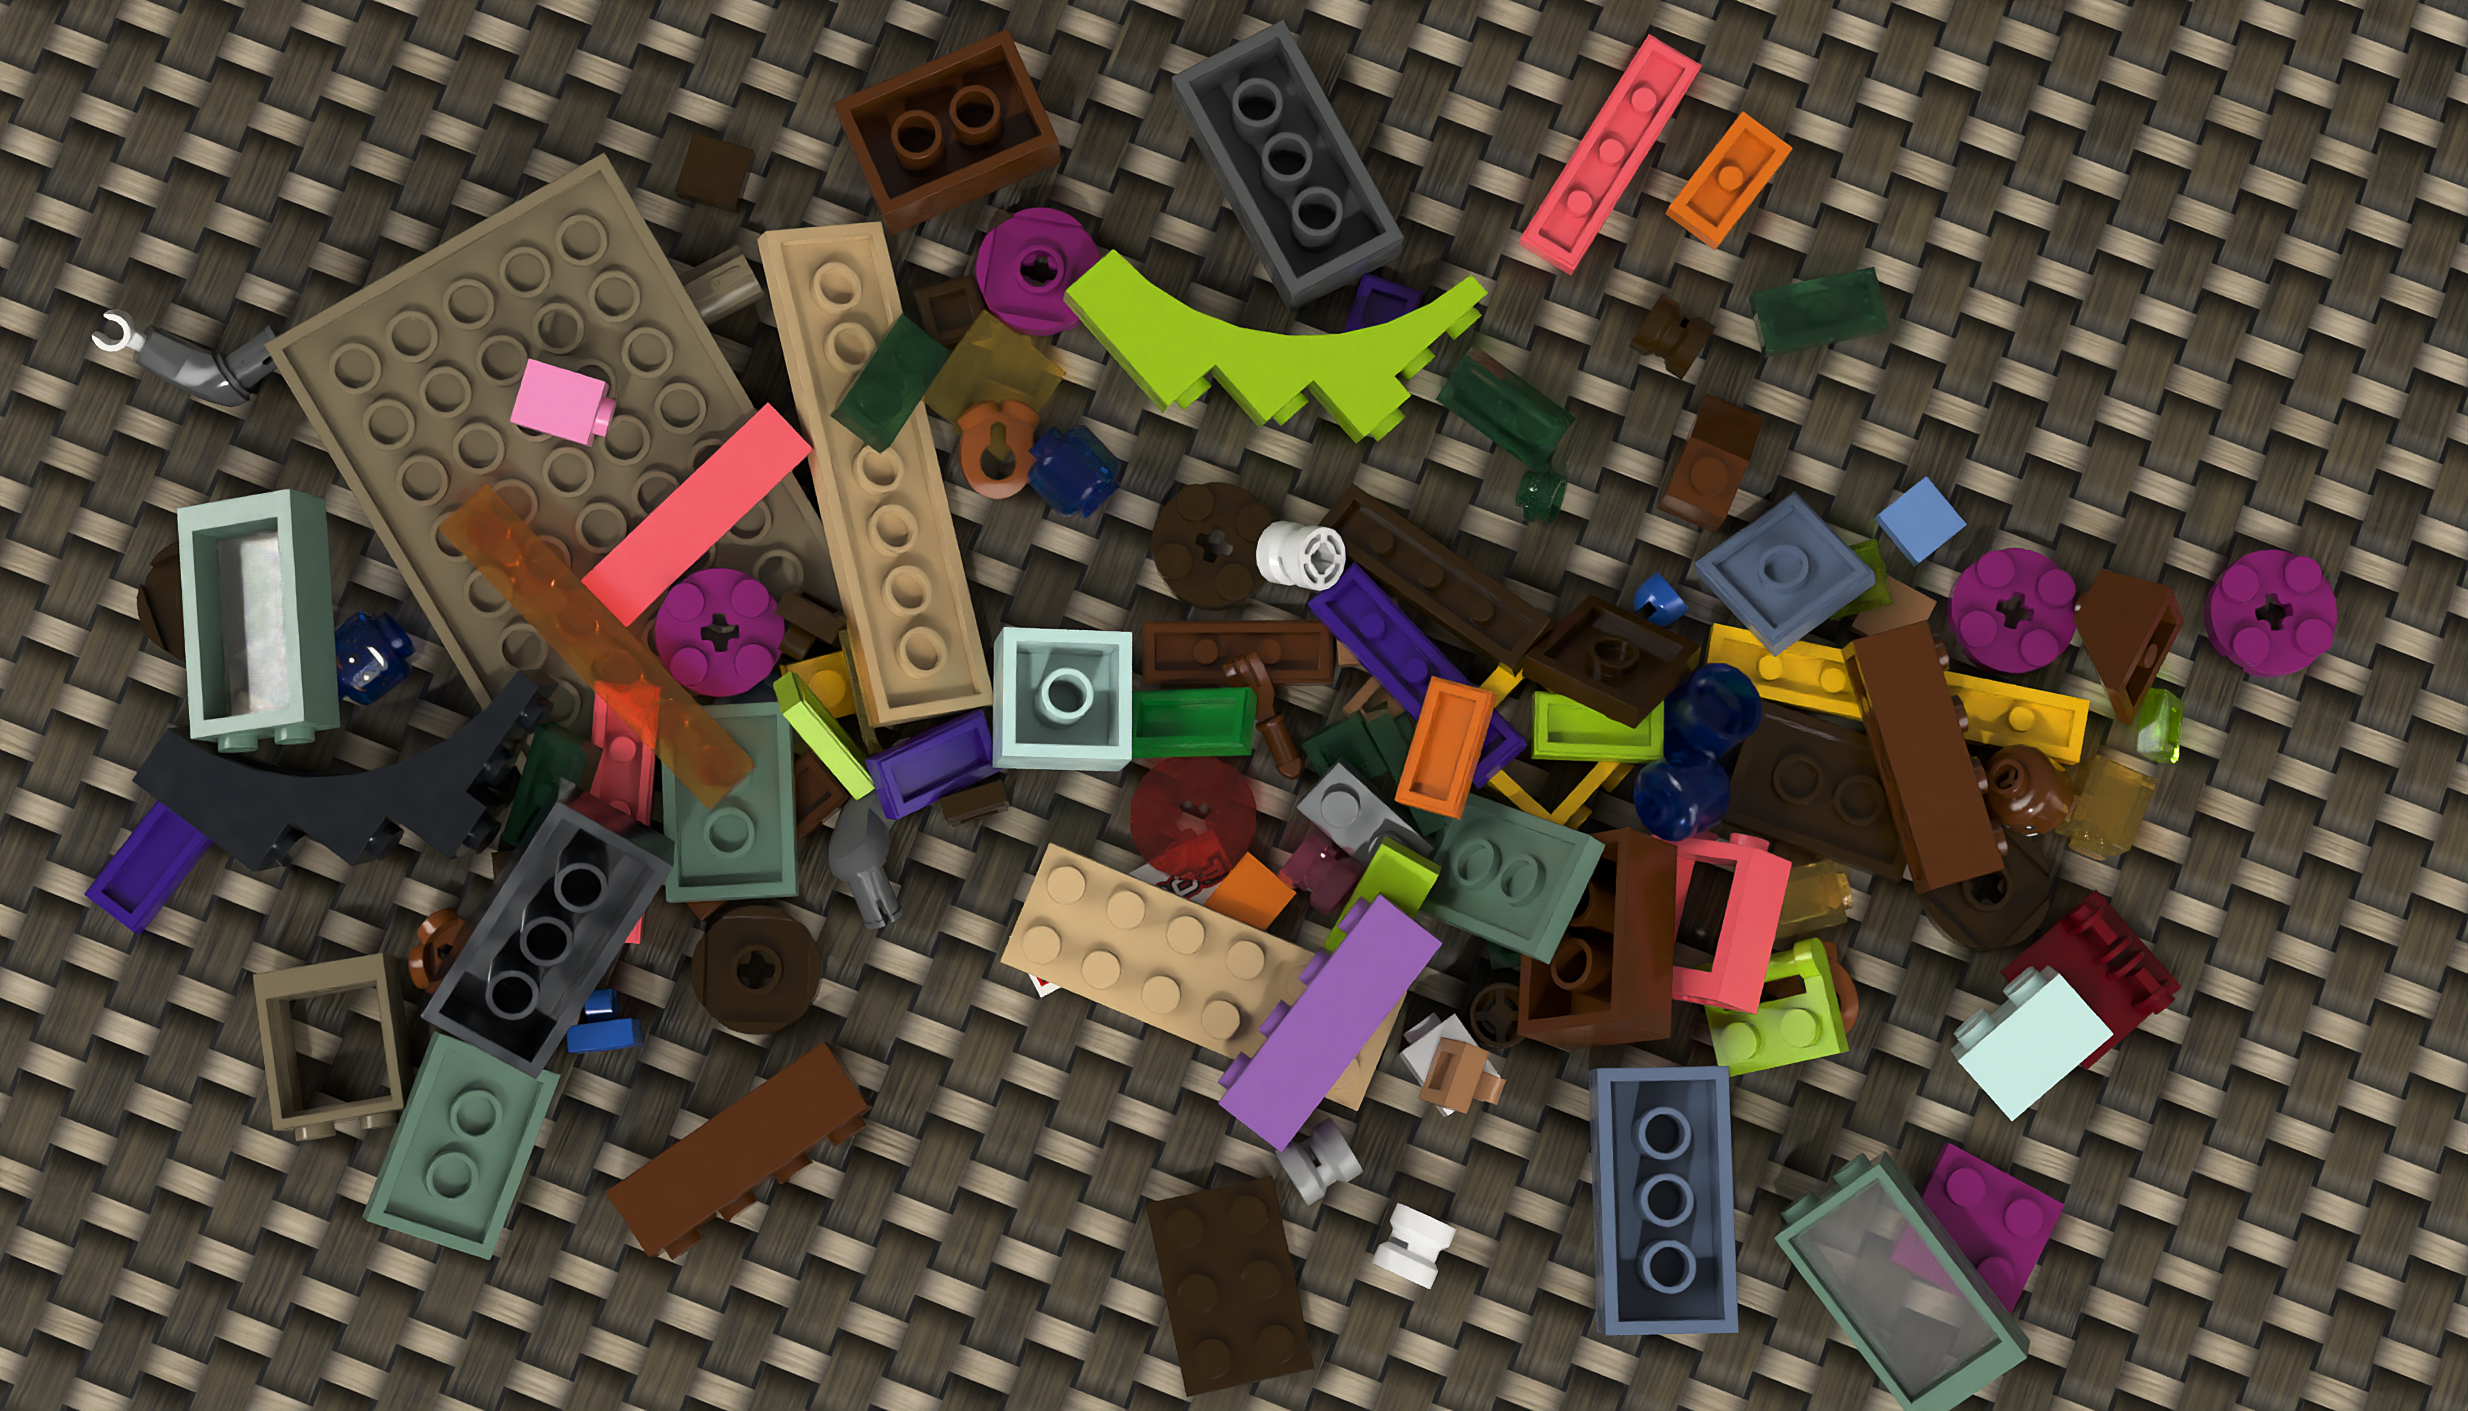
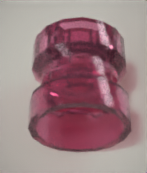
(1317, 869)

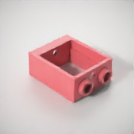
(1747, 924)

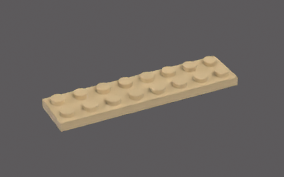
(879, 511)

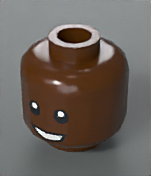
(2027, 790)

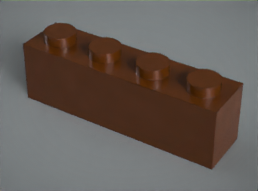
(1924, 756)
(741, 1150)

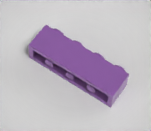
(1329, 1021)

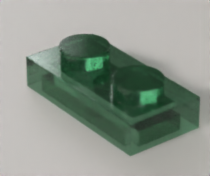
(1818, 312)
(890, 384)
(1505, 408)
(1393, 738)
(552, 755)

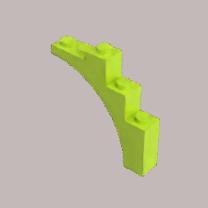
(1349, 373)

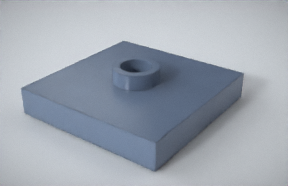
(1785, 573)

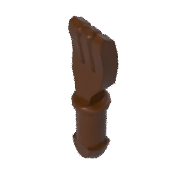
(1252, 672)

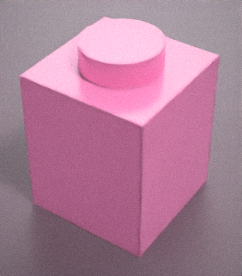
(563, 403)

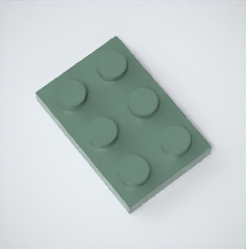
(751, 836)
(1509, 876)
(460, 1147)

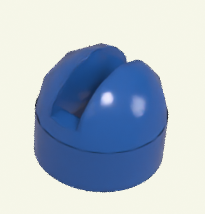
(1662, 597)

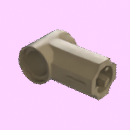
(721, 285)

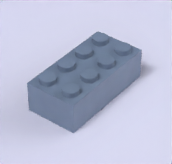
(1663, 1200)

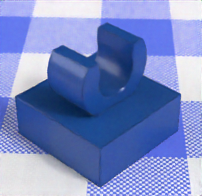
(604, 1027)

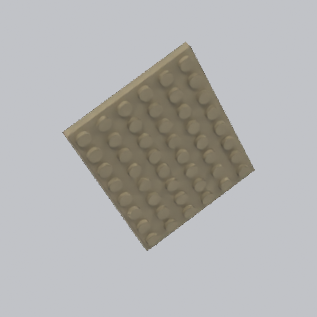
(419, 400)

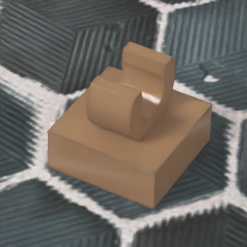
(1459, 1076)

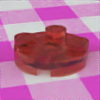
(1184, 853)

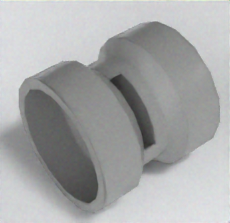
(1332, 1154)

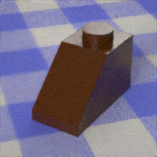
(1711, 464)
(2127, 635)

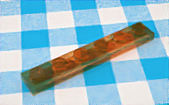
(598, 647)

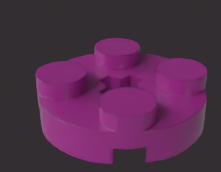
(1018, 244)
(2293, 584)
(692, 606)
(1980, 629)

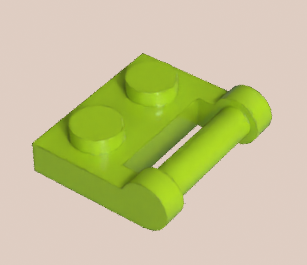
(1784, 1028)

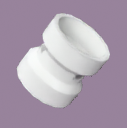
(1301, 555)
(1414, 1245)

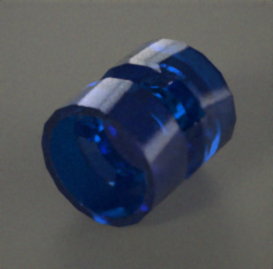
(1711, 711)

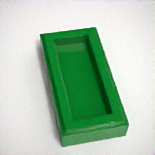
(1193, 722)

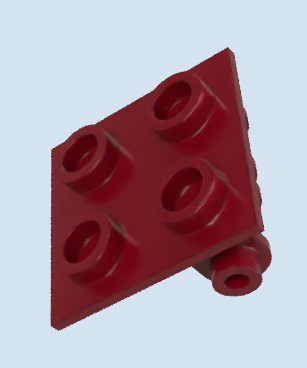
(2103, 966)

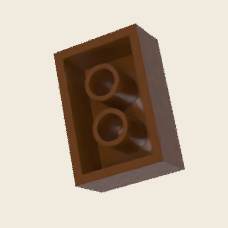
(948, 132)
(1615, 956)

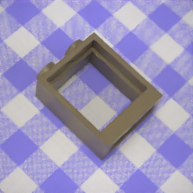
(273, 995)

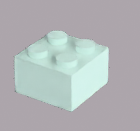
(1062, 699)
(2029, 1039)

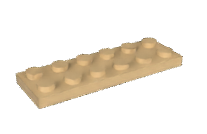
(1166, 960)

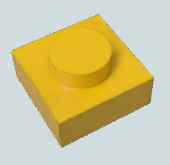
(827, 679)

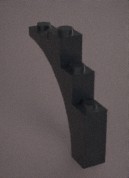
(438, 794)

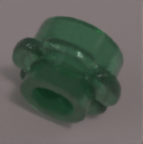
(1541, 494)

